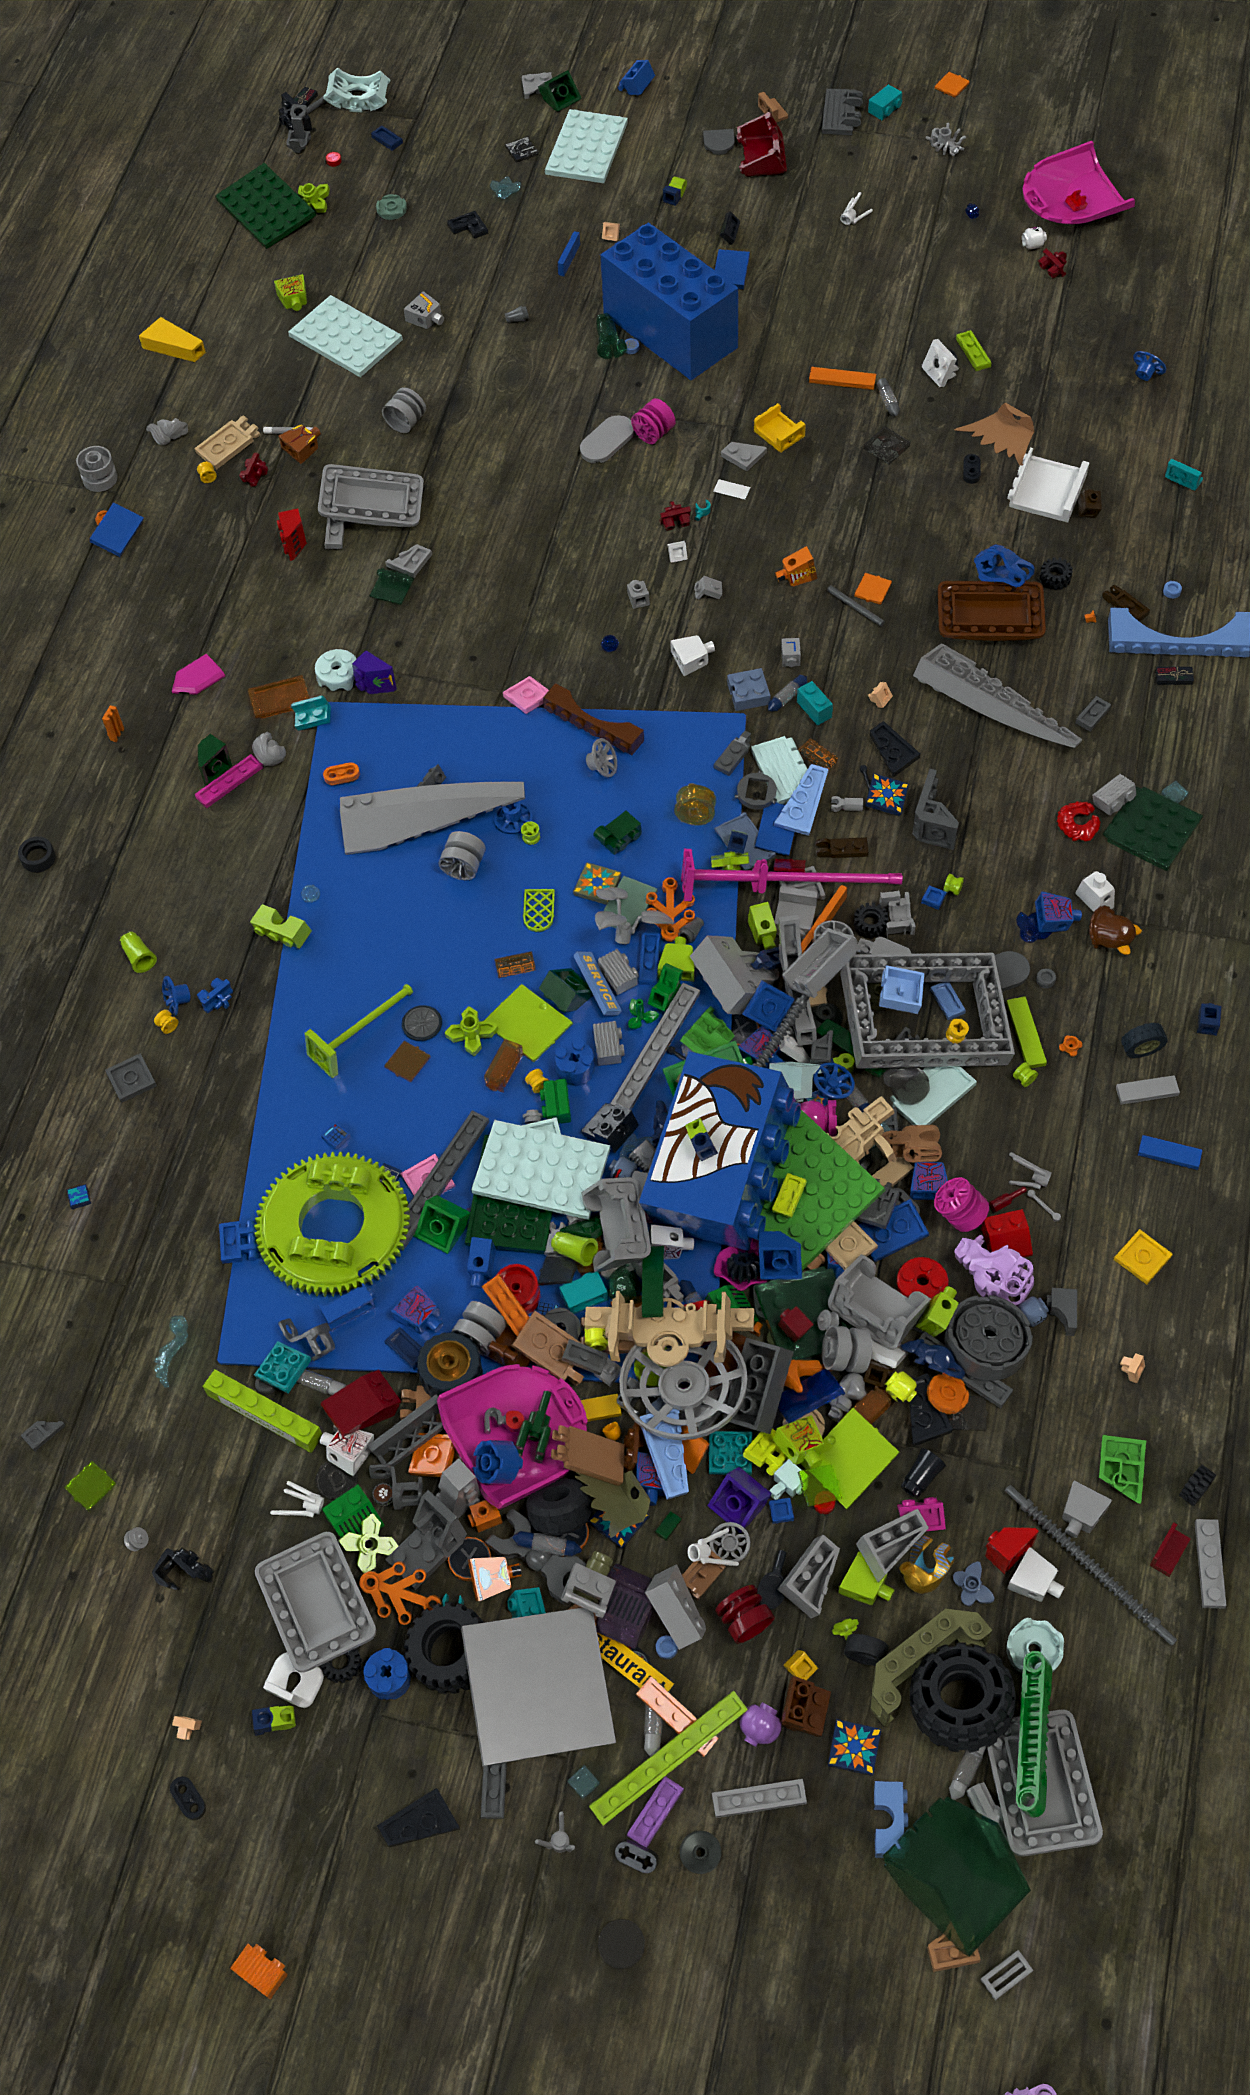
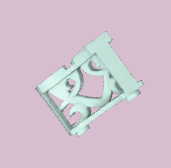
(339, 94)

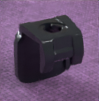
(186, 1560)

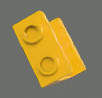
(778, 428)

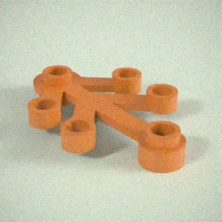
(670, 910)
(396, 1591)

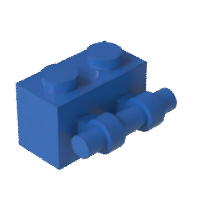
(637, 78)

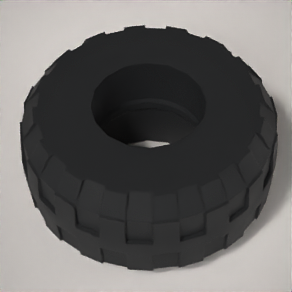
(559, 1507)

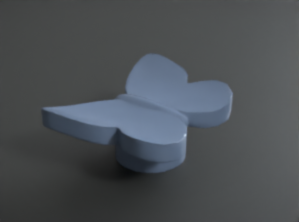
(972, 1586)

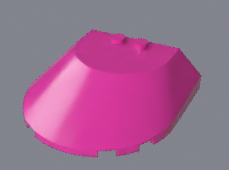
(1064, 173)
(510, 1390)

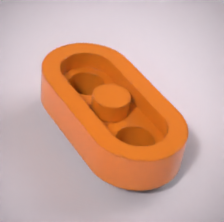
(341, 773)

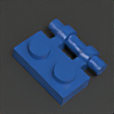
(231, 1242)

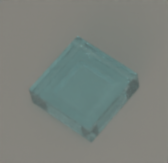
(1175, 792)
(583, 1782)

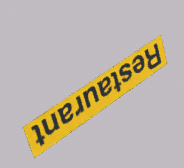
(629, 1663)

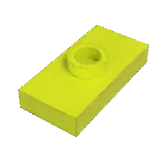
(789, 1195)

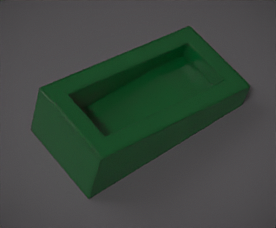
(668, 1526)

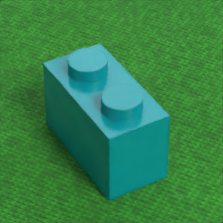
(885, 102)
(814, 703)
(584, 1292)

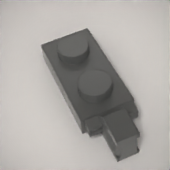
(733, 754)

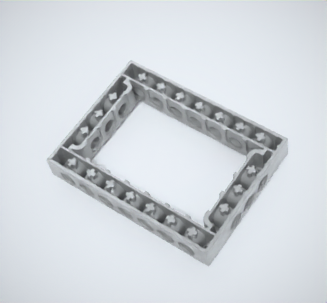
(980, 968)

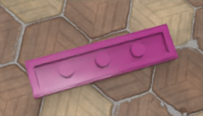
(228, 781)

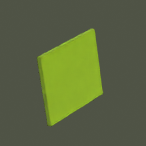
(529, 1022)
(856, 1455)

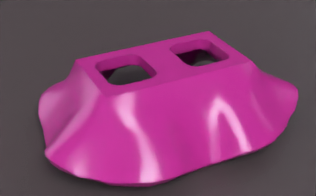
(720, 1267)

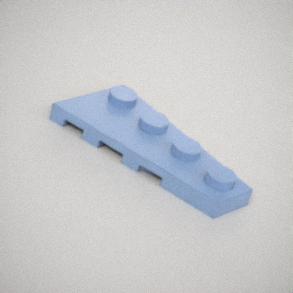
(802, 806)
(668, 1456)

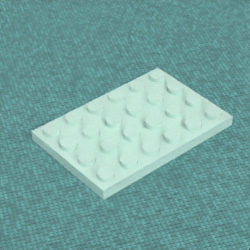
(586, 146)
(345, 336)
(539, 1168)

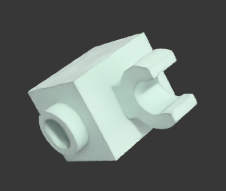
(787, 1480)

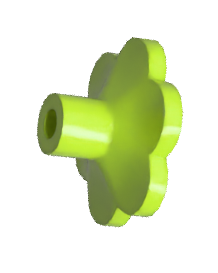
(845, 1627)

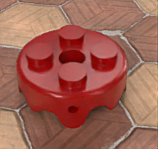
(918, 1268)

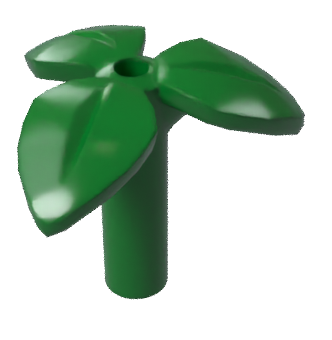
(637, 1009)

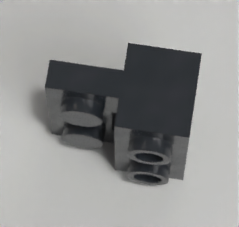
(285, 117)
(611, 1126)

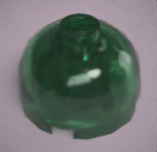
(626, 1283)

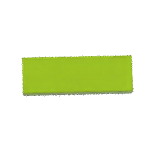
(973, 350)

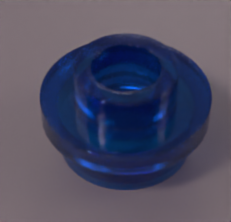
(972, 211)
(609, 643)

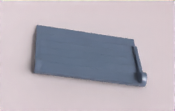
(744, 824)

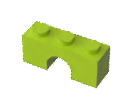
(291, 932)

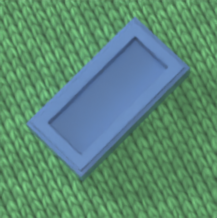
(948, 1000)

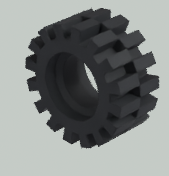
(1056, 566)
(870, 911)
(1197, 1485)
(345, 1673)

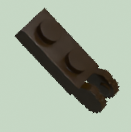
(1122, 599)
(842, 847)

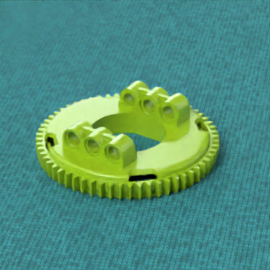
(325, 1264)

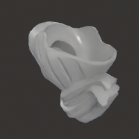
(167, 430)

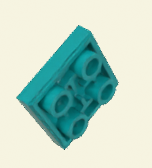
(282, 1367)
(727, 1452)

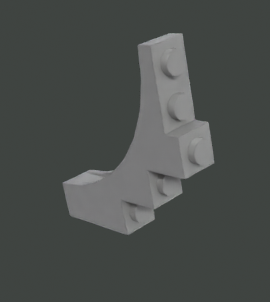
(789, 952)

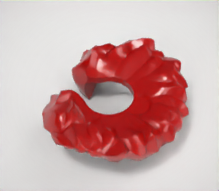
(1073, 830)

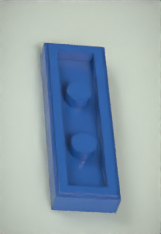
(568, 253)
(649, 958)
(1170, 1152)

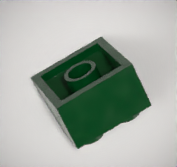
(560, 91)
(212, 758)
(566, 989)

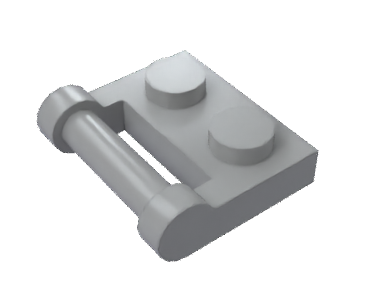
(590, 1583)

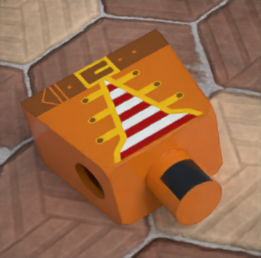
(798, 568)

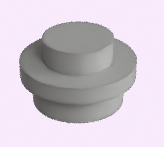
(532, 1116)

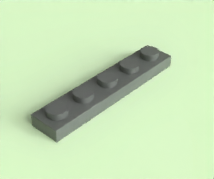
(993, 1391)

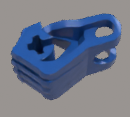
(990, 571)

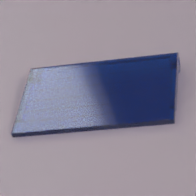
(816, 1392)

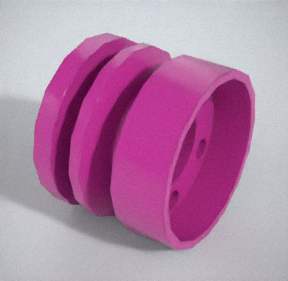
(653, 421)
(961, 1204)

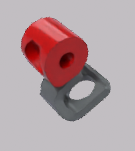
(512, 1419)

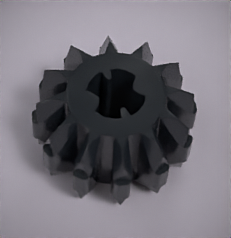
(743, 1267)

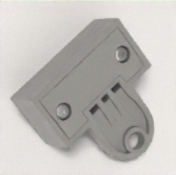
(730, 972)

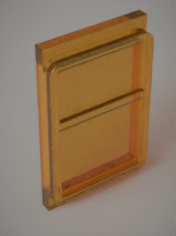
(277, 696)

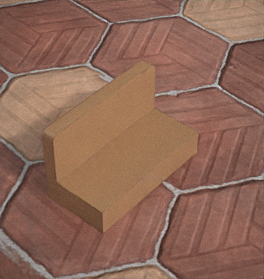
(771, 105)

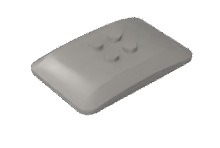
(370, 496)
(315, 1602)
(1070, 1809)

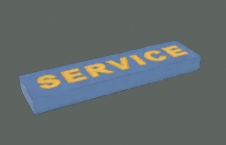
(597, 983)

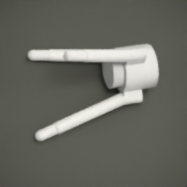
(849, 214)
(312, 1502)
(701, 1551)

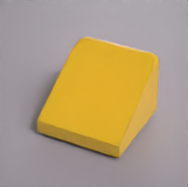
(800, 1665)

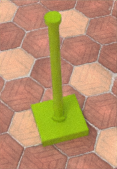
(324, 1054)

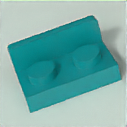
(1183, 474)
(311, 712)
(525, 1602)

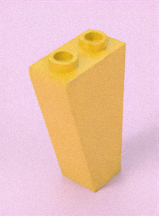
(171, 341)

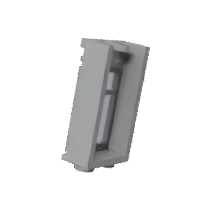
(821, 962)

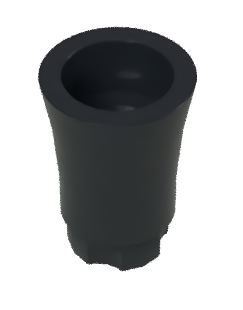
(922, 1473)

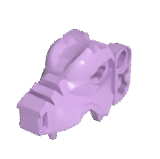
(996, 1271)

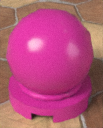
(822, 1115)

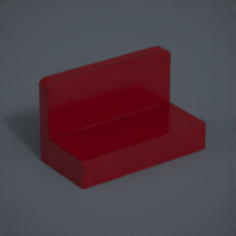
(1170, 1551)

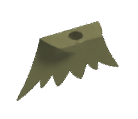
(617, 1501)

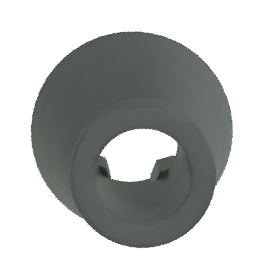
(519, 314)
(691, 930)

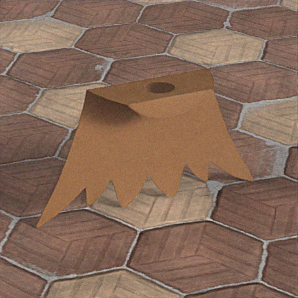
(1004, 431)

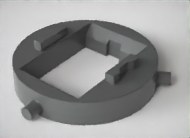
(756, 804)

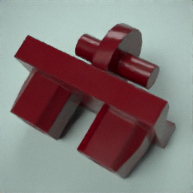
(1056, 262)
(254, 470)
(675, 513)

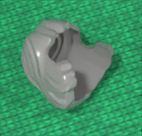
(268, 752)

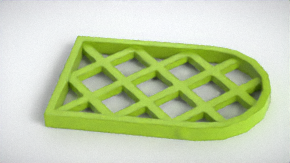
(538, 891)

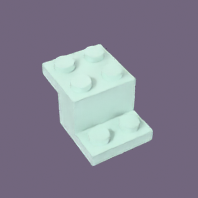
(798, 1076)

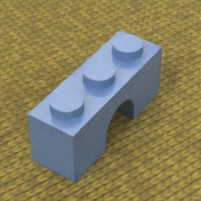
(890, 1798)

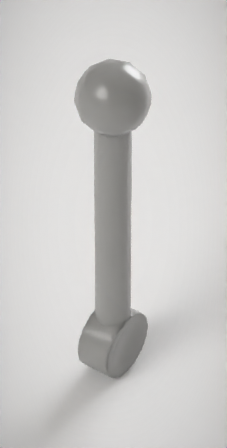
(1055, 1216)

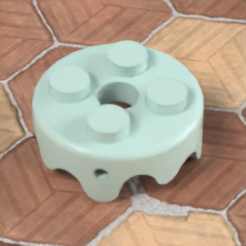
(339, 678)
(1034, 1632)

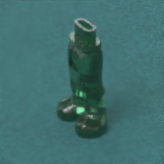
(608, 336)

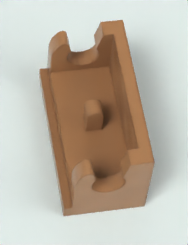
(701, 1576)

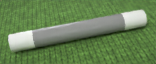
(279, 430)

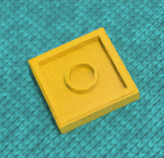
(1143, 1256)

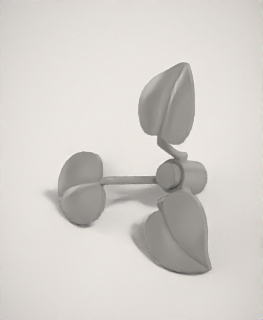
(623, 931)

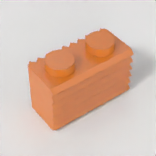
(259, 1970)

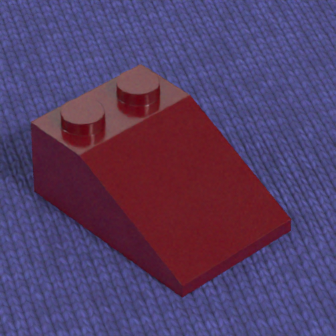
(362, 1403)

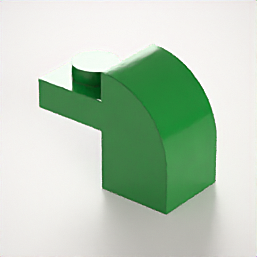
(666, 988)

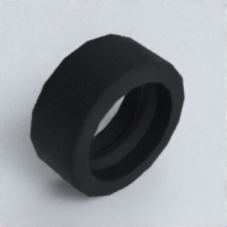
(38, 865)
(865, 1649)

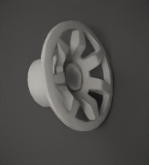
(599, 759)

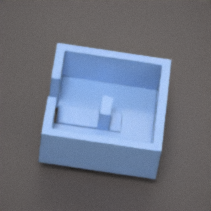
(901, 989)

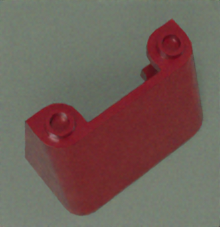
(762, 147)

